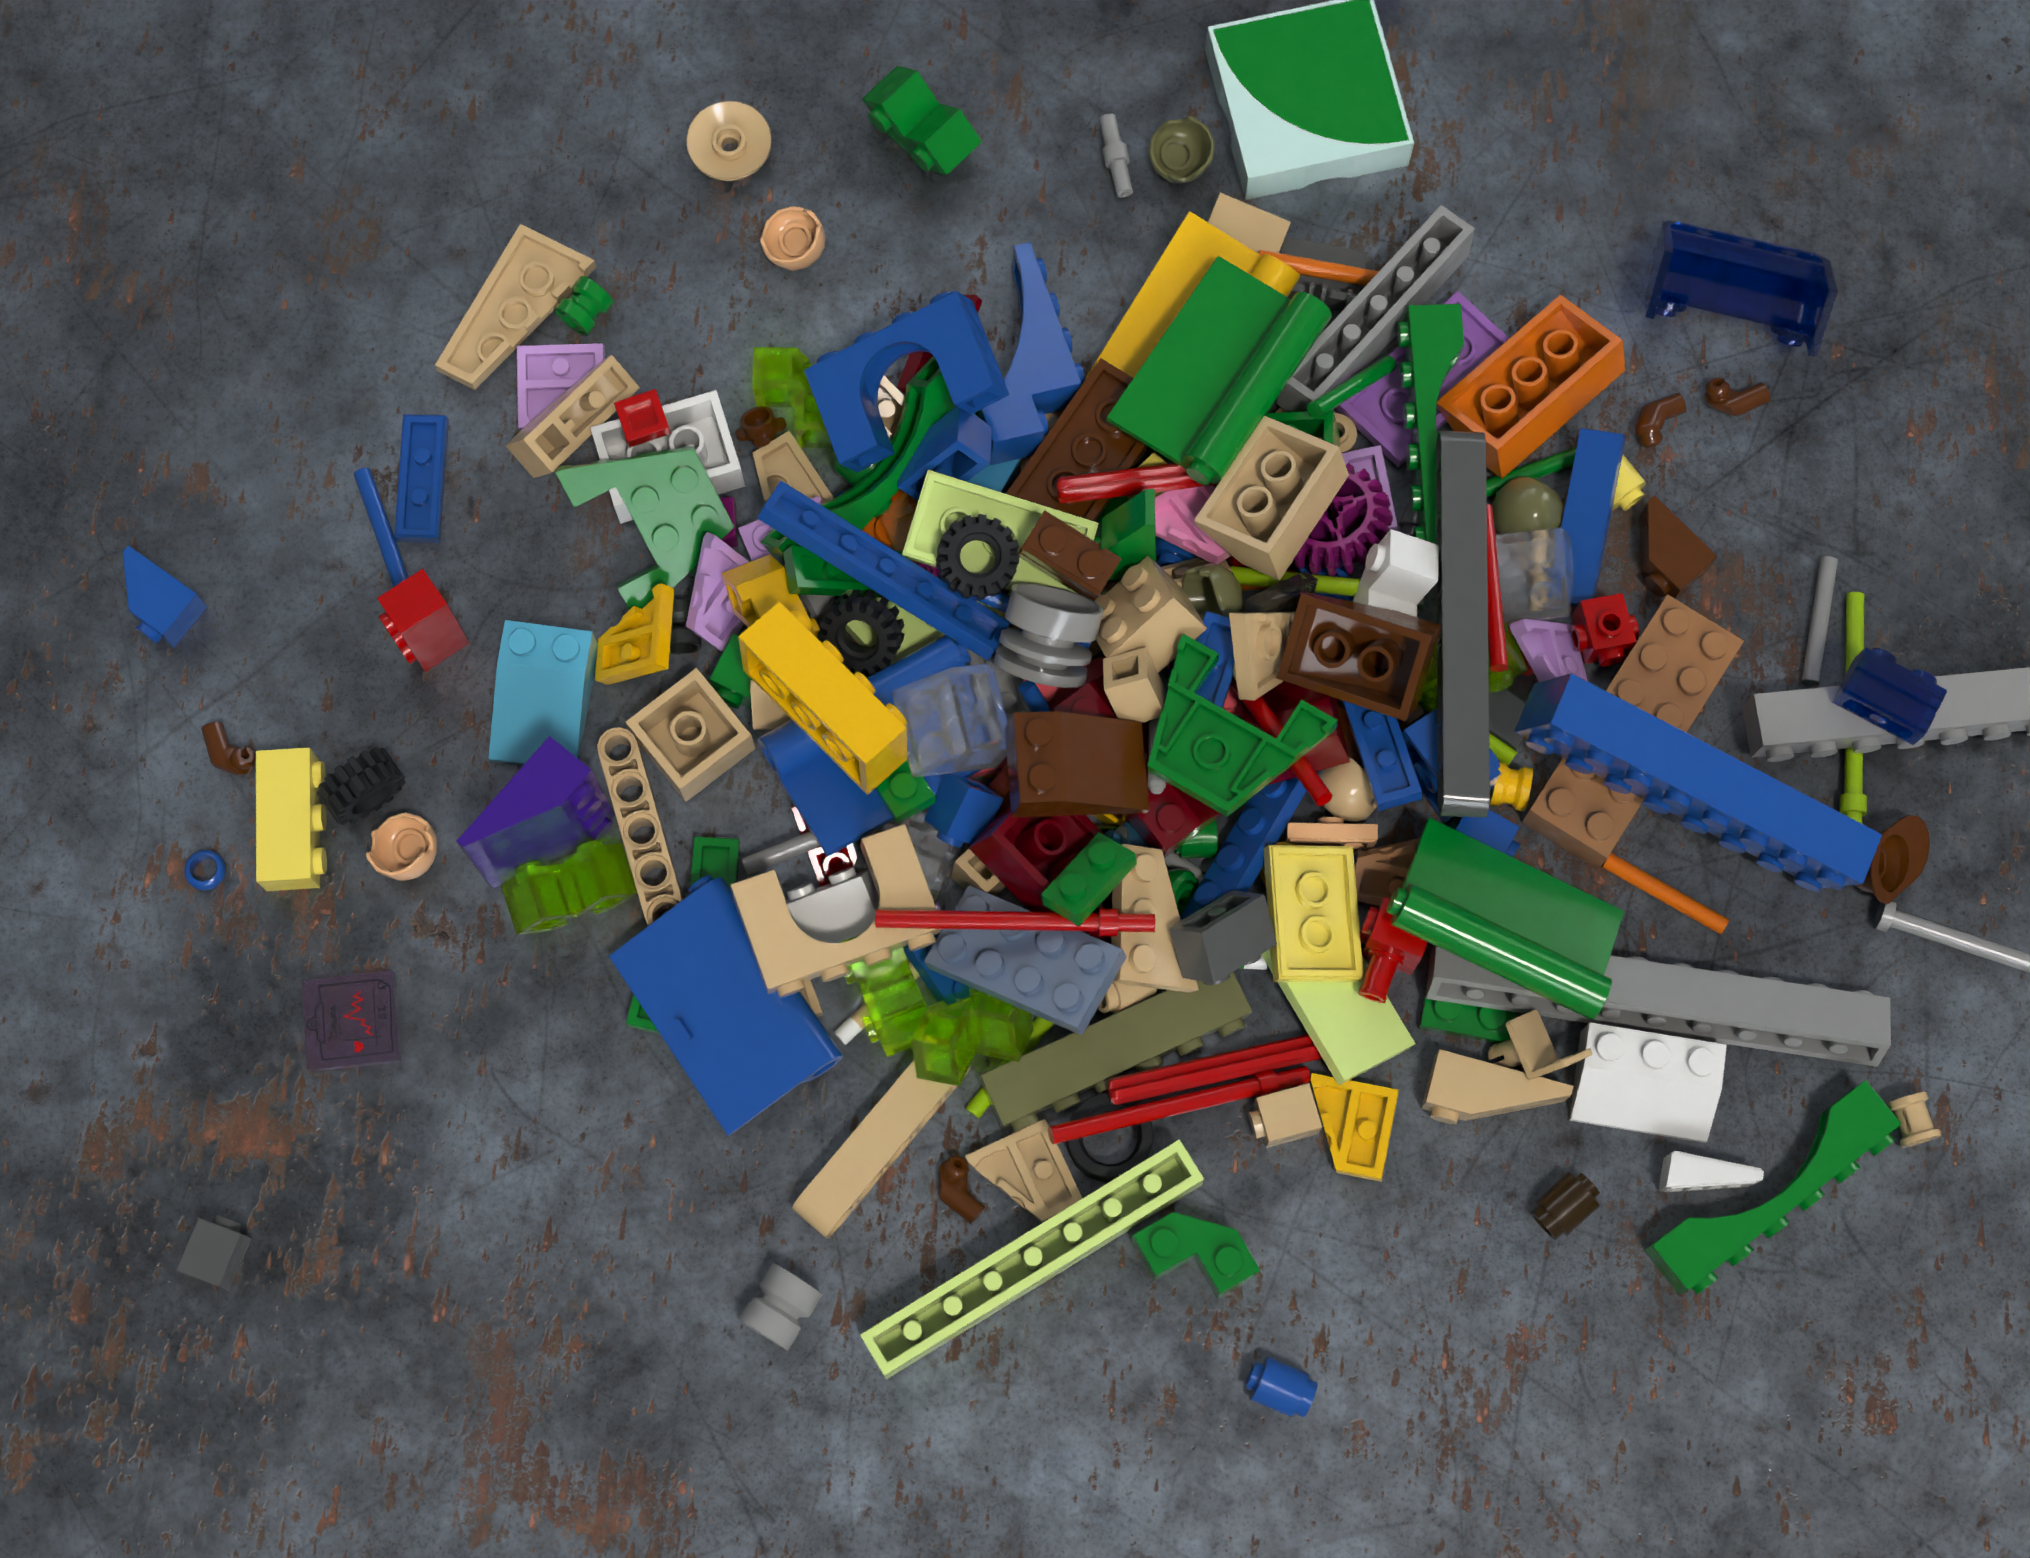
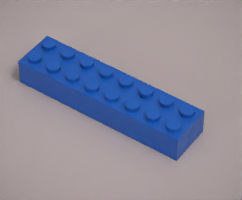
(1696, 783)

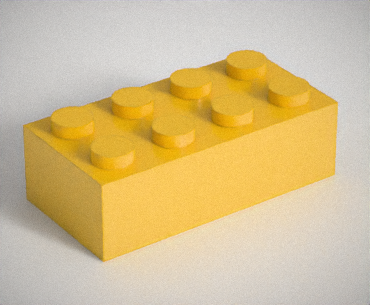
(824, 696)

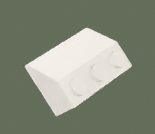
(1647, 1082)

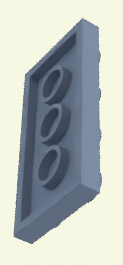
(1041, 972)

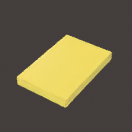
(1313, 913)

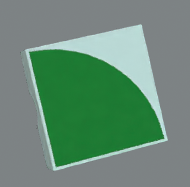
(1308, 96)

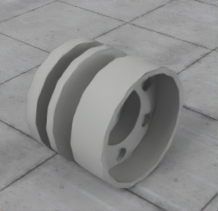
(1047, 636)

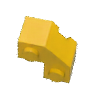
(758, 587)

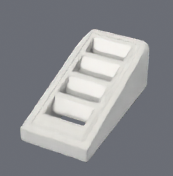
(1695, 1172)

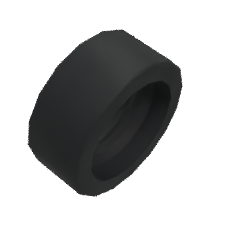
(1098, 1170)

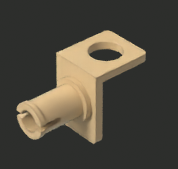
(1531, 1047)

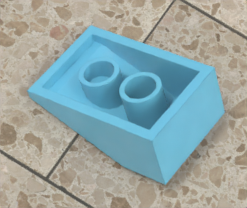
(541, 689)

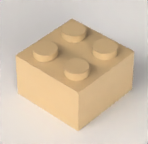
(1147, 612)
(691, 735)

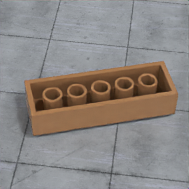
(1664, 675)

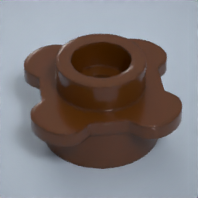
(760, 426)

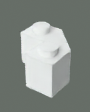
(1398, 573)

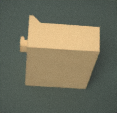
(1249, 224)

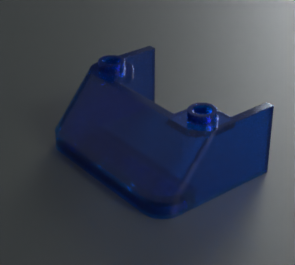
(1742, 280)

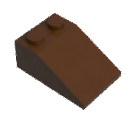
(1359, 653)
(1075, 765)

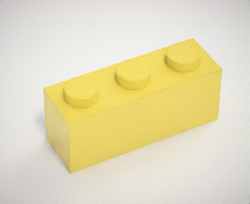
(289, 819)

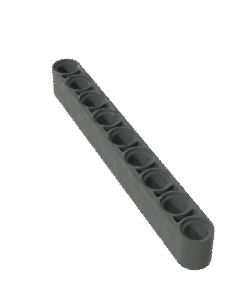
(1464, 630)

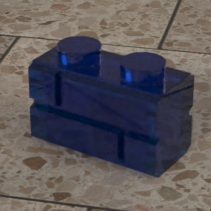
(1890, 695)

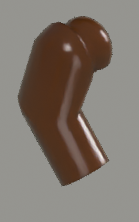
(224, 755)

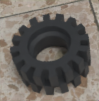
(996, 537)
(874, 614)
(361, 785)

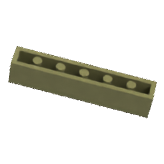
(1112, 1048)

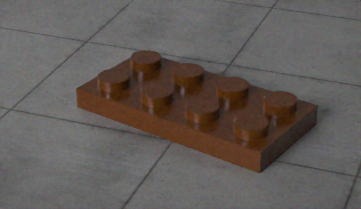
(1081, 445)

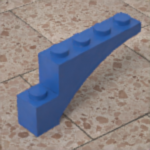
(1042, 369)

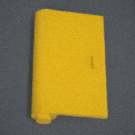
(1173, 282)

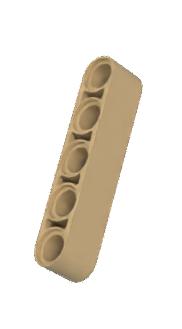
(635, 815)
(870, 1151)

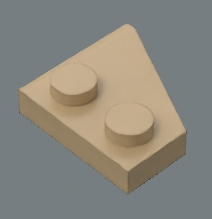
(1028, 1171)

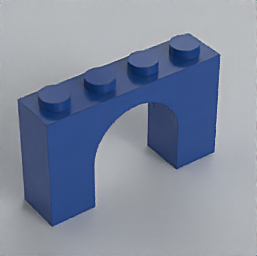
(849, 379)

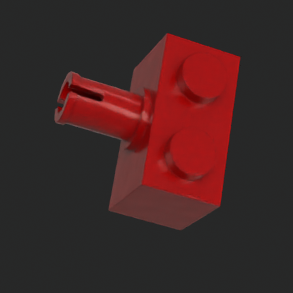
(1388, 951)

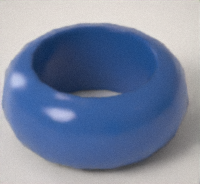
(216, 879)

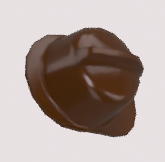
(1897, 858)

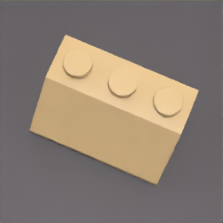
(1273, 496)

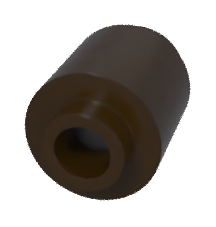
(1566, 1205)

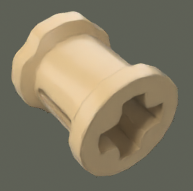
(1915, 1119)

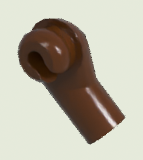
(1732, 402)
(1653, 416)
(953, 1189)

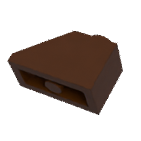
(1670, 551)

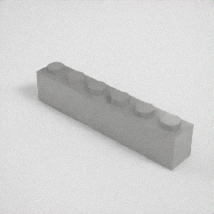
(1373, 314)

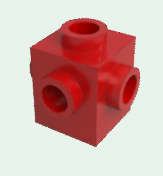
(1604, 630)

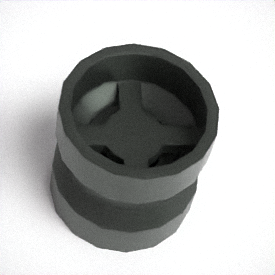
(682, 639)

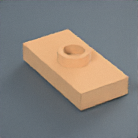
(1332, 832)

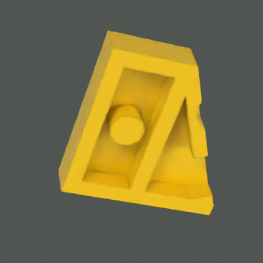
(638, 642)
(1356, 1124)

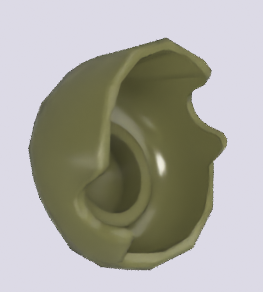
(1181, 150)
(1526, 506)
(1213, 590)

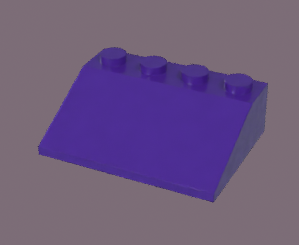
(538, 815)

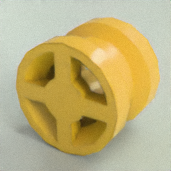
(1512, 787)

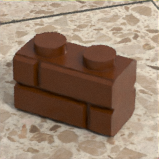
(1068, 556)

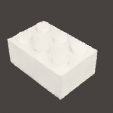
(693, 423)

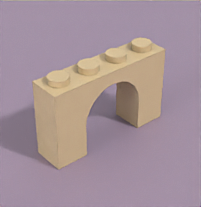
(790, 956)

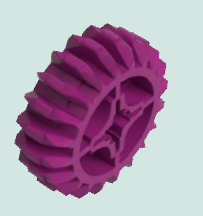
(1354, 503)

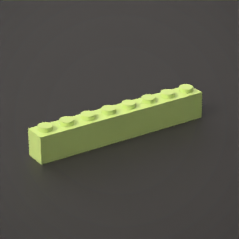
(1032, 1259)

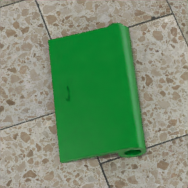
(1218, 370)
(1508, 918)

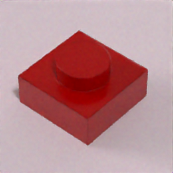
(642, 418)

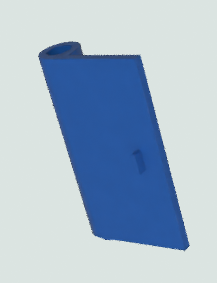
(821, 791)
(713, 1010)

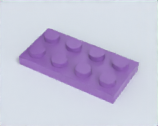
(1379, 407)

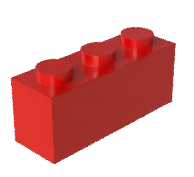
(421, 621)

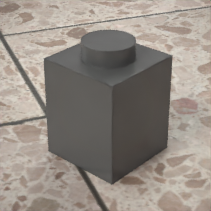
(214, 1252)

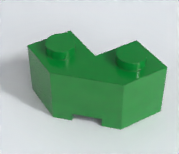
(911, 115)
(1214, 1247)

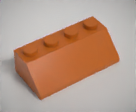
(1534, 383)

